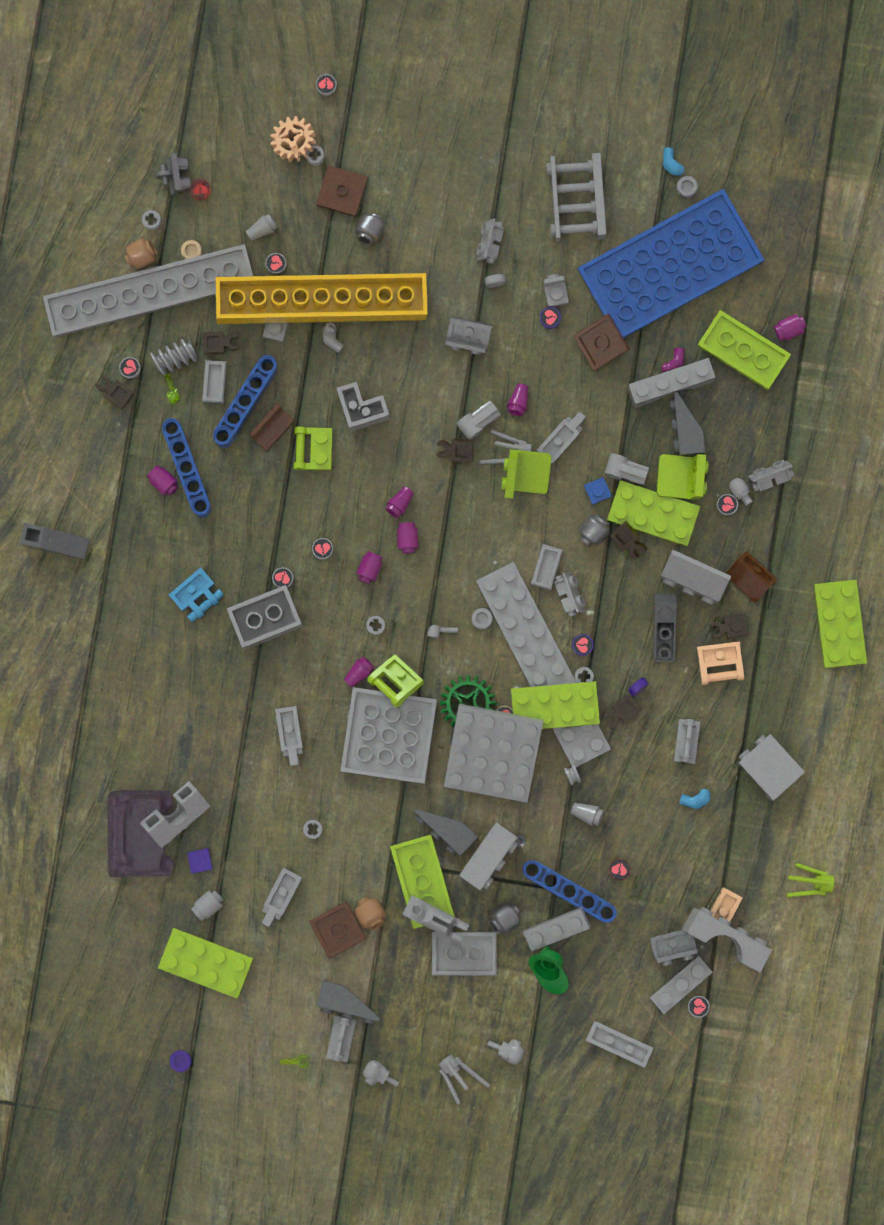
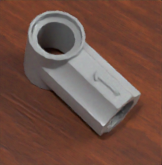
(473, 423)
(620, 468)

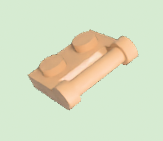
(719, 656)

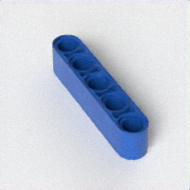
(245, 411)
(184, 458)
(580, 892)

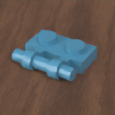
(191, 590)

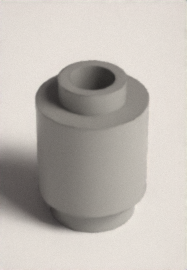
(207, 905)

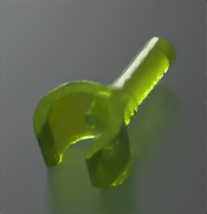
(172, 395)
(295, 1061)

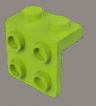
(526, 472)
(682, 476)

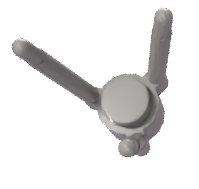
(518, 445)
(450, 1067)

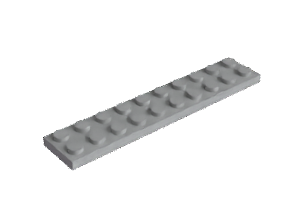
(143, 291)
(537, 653)

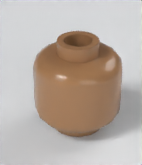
(140, 253)
(370, 913)

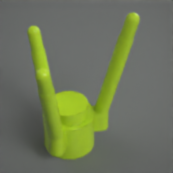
(823, 882)

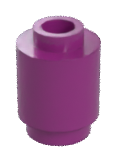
(790, 327)
(162, 480)
(407, 538)
(369, 567)

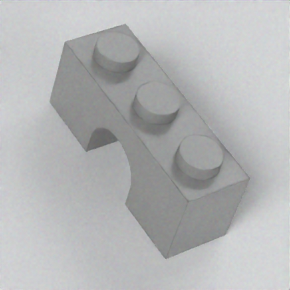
(189, 807)

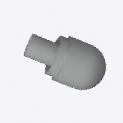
(740, 490)

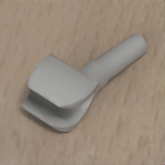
(435, 630)

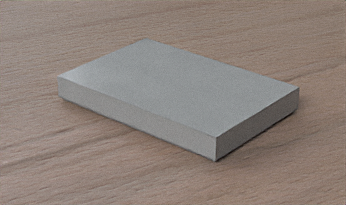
(471, 957)

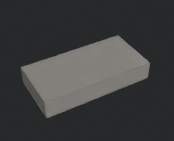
(214, 382)
(546, 567)

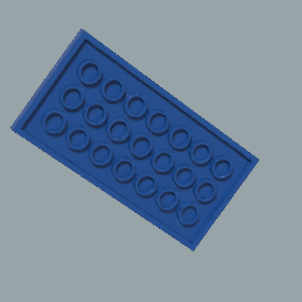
(671, 264)

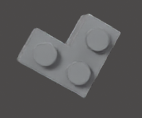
(359, 412)

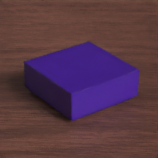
(200, 861)

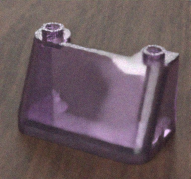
(130, 846)

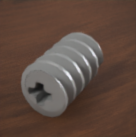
(174, 356)

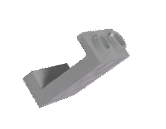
(770, 766)

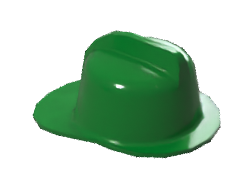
(549, 971)

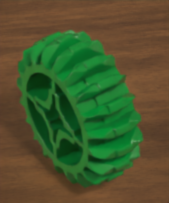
(453, 692)

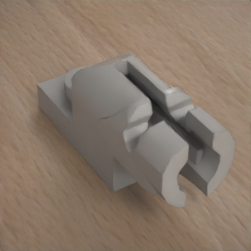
(434, 918)

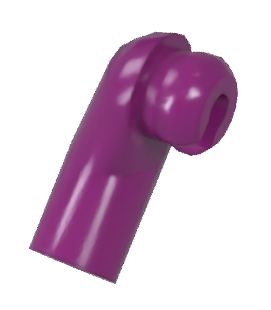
(677, 362)

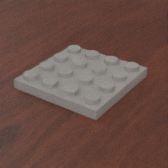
(386, 738)
(493, 753)

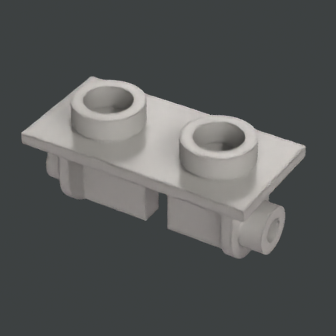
(490, 232)
(779, 471)
(574, 601)
(687, 741)
(341, 1039)

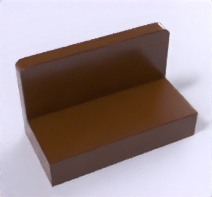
(272, 427)
(751, 576)

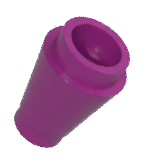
(518, 402)
(398, 503)
(360, 670)

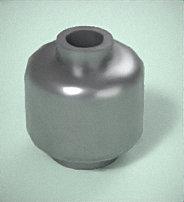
(369, 229)
(594, 530)
(504, 918)

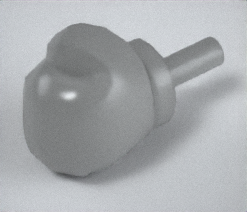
(511, 1051)
(376, 1072)

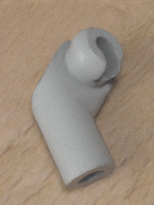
(329, 337)

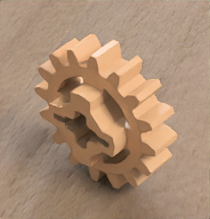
(284, 139)

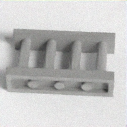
(594, 186)

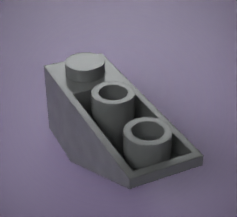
(688, 432)
(53, 541)
(664, 627)
(453, 832)
(341, 999)

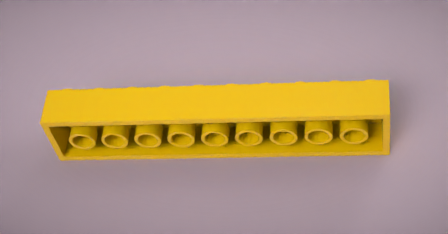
(321, 298)

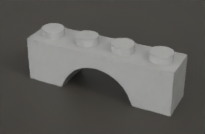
(678, 379)
(748, 951)

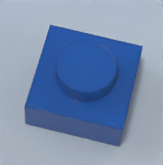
(597, 491)

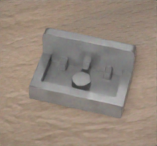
(468, 335)
(673, 946)

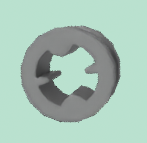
(320, 159)
(156, 216)
(370, 629)
(579, 672)
(572, 775)
(306, 828)

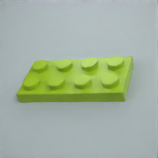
(744, 350)
(653, 514)
(840, 624)
(558, 704)
(421, 874)
(205, 963)

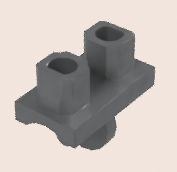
(170, 174)

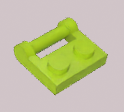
(320, 449)
(400, 676)

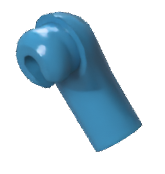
(670, 164)
(697, 801)

